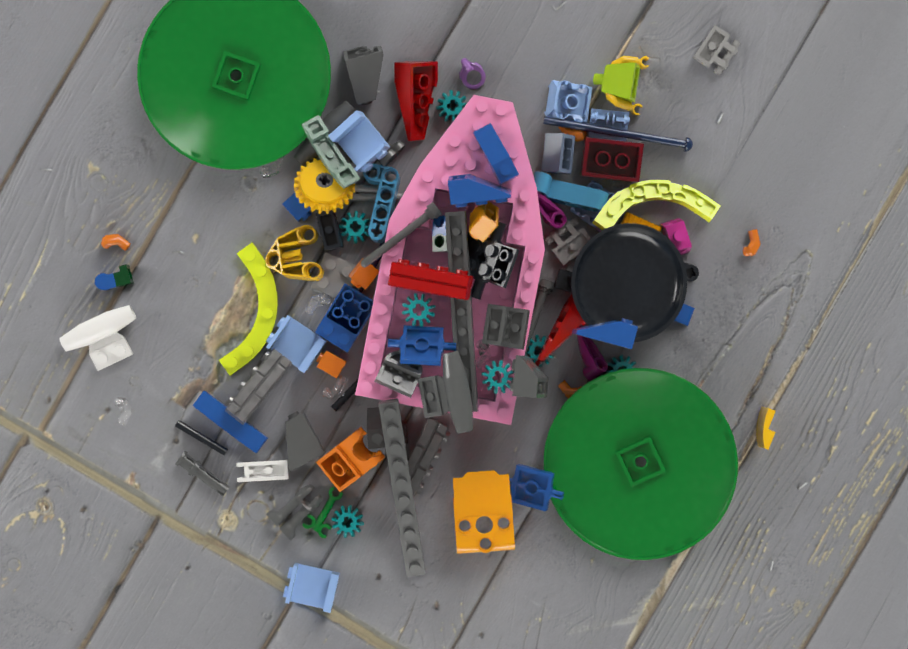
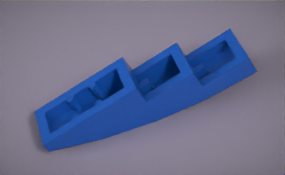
(215, 411)

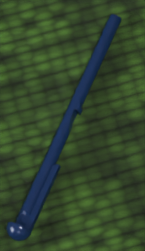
(686, 144)

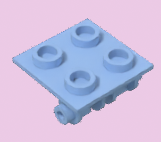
(610, 119)

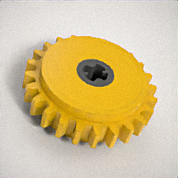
(319, 189)

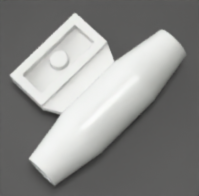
(102, 336)

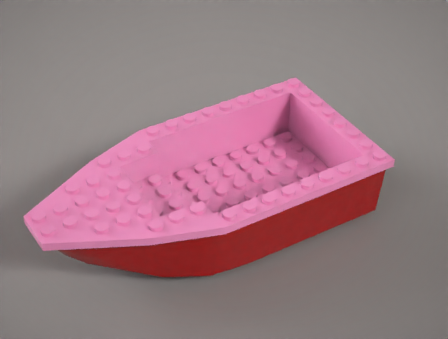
(458, 155)

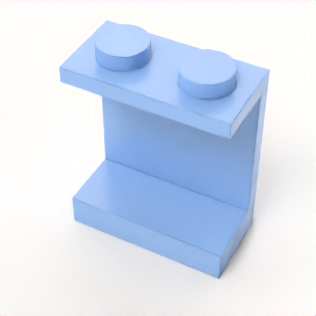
(360, 141)
(296, 343)
(311, 586)

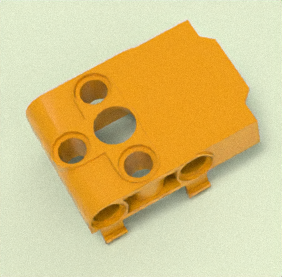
(478, 496)

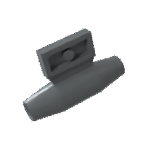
(332, 121)
(449, 393)

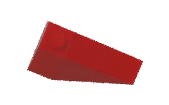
(414, 89)
(567, 321)

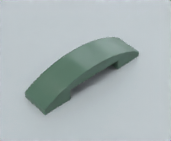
(329, 153)

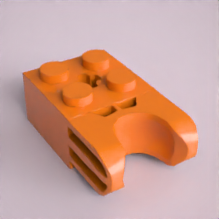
(349, 460)

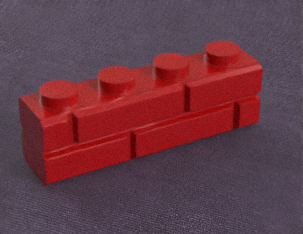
(430, 280)

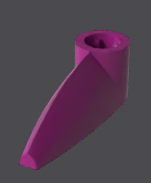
(549, 211)
(592, 358)

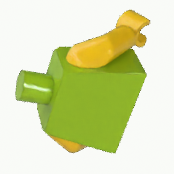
(621, 81)

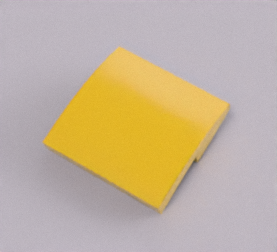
(763, 433)

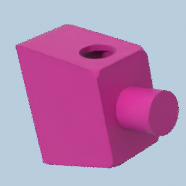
(677, 233)

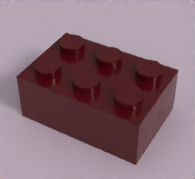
(611, 159)

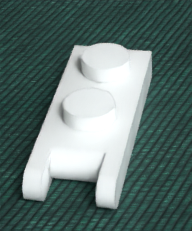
(264, 470)

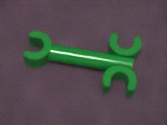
(317, 524)

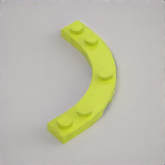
(655, 190)
(266, 312)

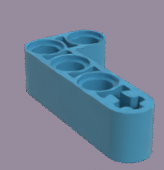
(569, 193)
(380, 204)

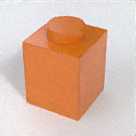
(363, 276)
(330, 363)

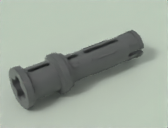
(194, 468)

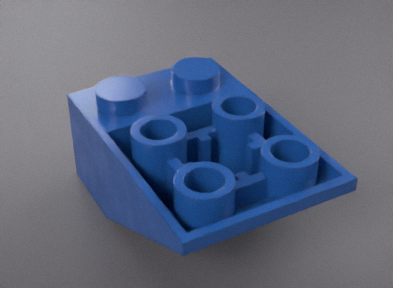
(469, 189)
(345, 318)

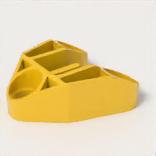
(292, 240)

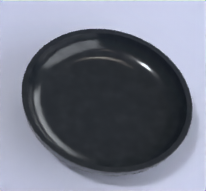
(630, 276)

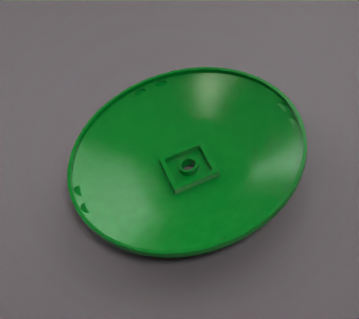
(227, 122)
(651, 507)

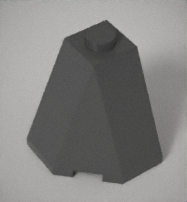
(364, 72)
(375, 431)

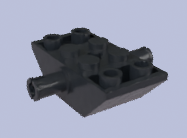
(490, 261)

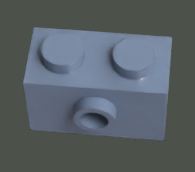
(554, 147)

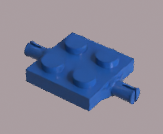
(422, 345)
(533, 487)

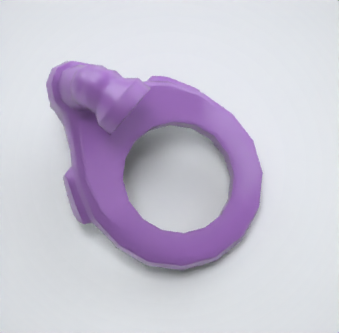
(468, 66)

